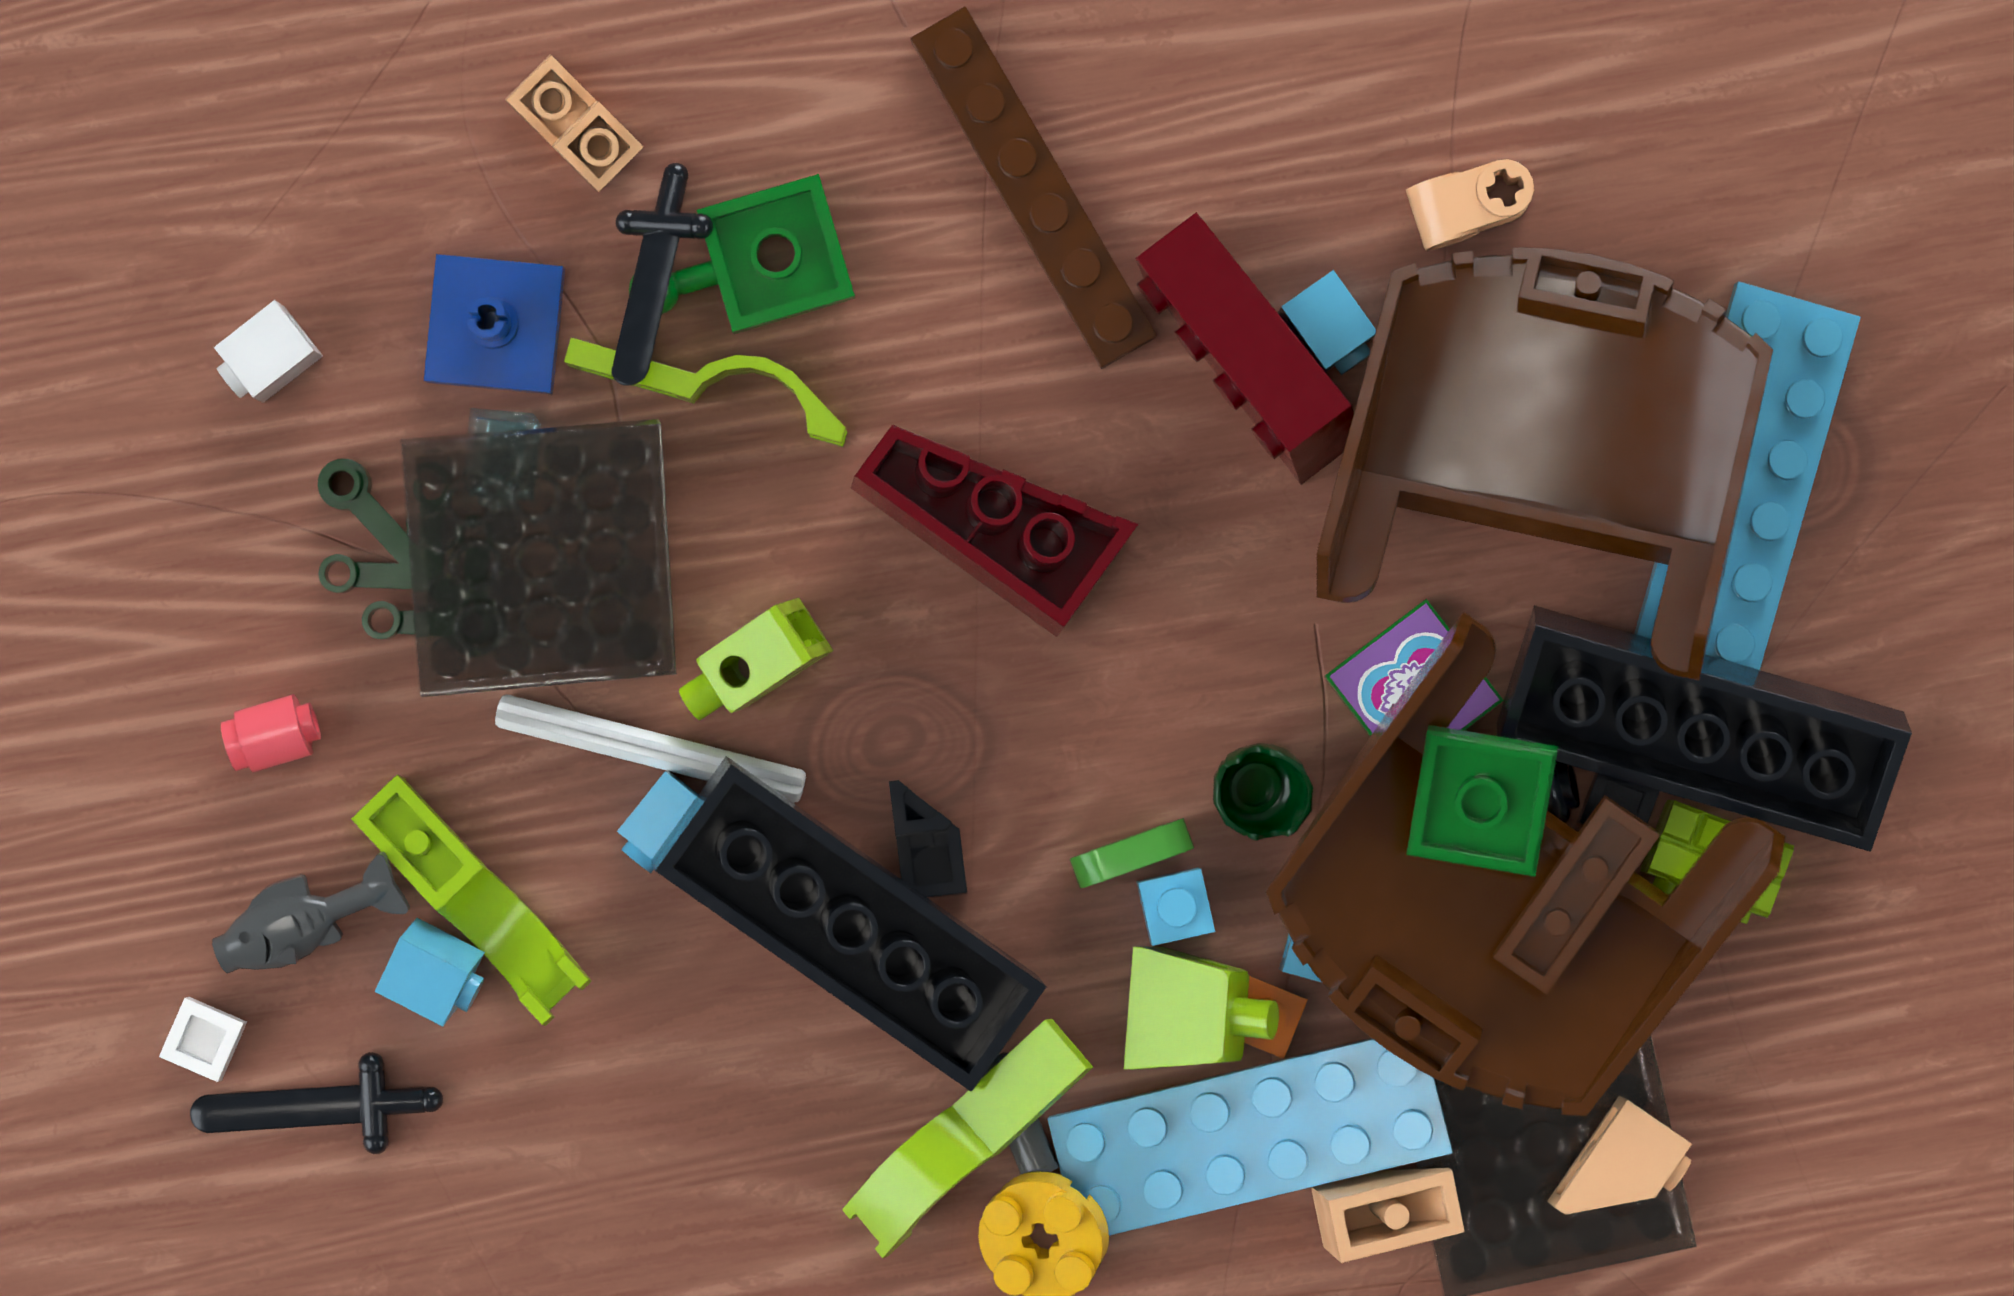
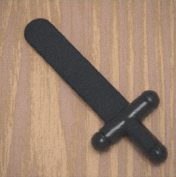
(653, 270)
(320, 1106)

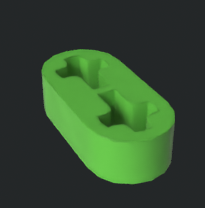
(1131, 853)

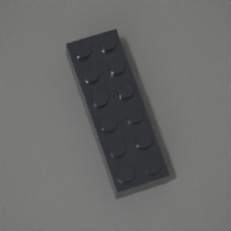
(1719, 740)
(848, 924)

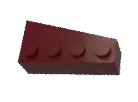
(1248, 346)
(1003, 531)

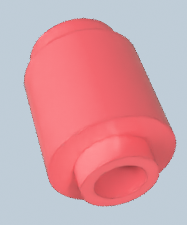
(270, 734)

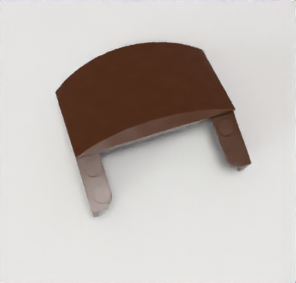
(1558, 409)
(1415, 936)

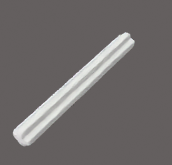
(638, 744)

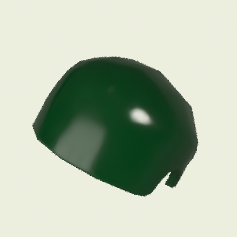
(1262, 791)

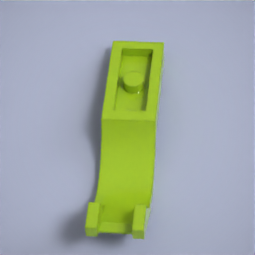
(689, 386)
(471, 897)
(967, 1134)

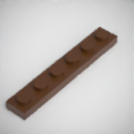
(1033, 187)

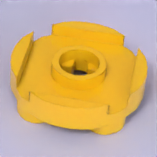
(1022, 1265)

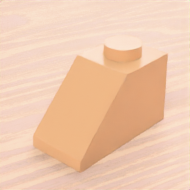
(1623, 1162)
(1386, 1211)

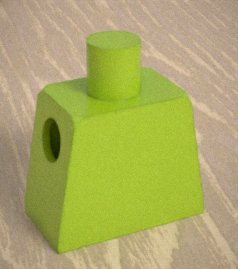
(775, 648)
(1190, 1011)

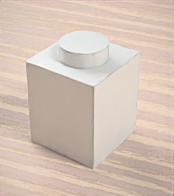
(265, 353)

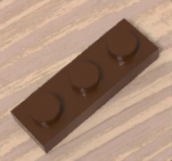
(1576, 894)

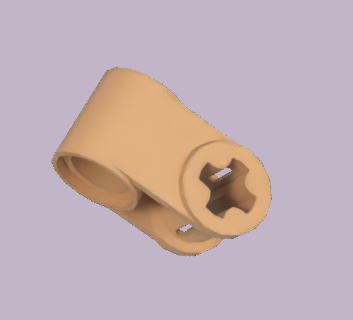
(1458, 204)

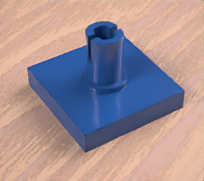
(494, 324)

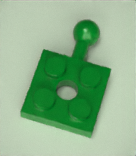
(750, 291)

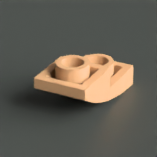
(574, 123)

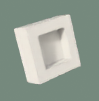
(203, 1039)

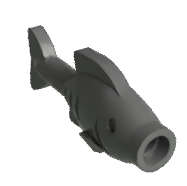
(291, 923)

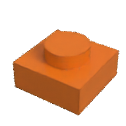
(1290, 1011)

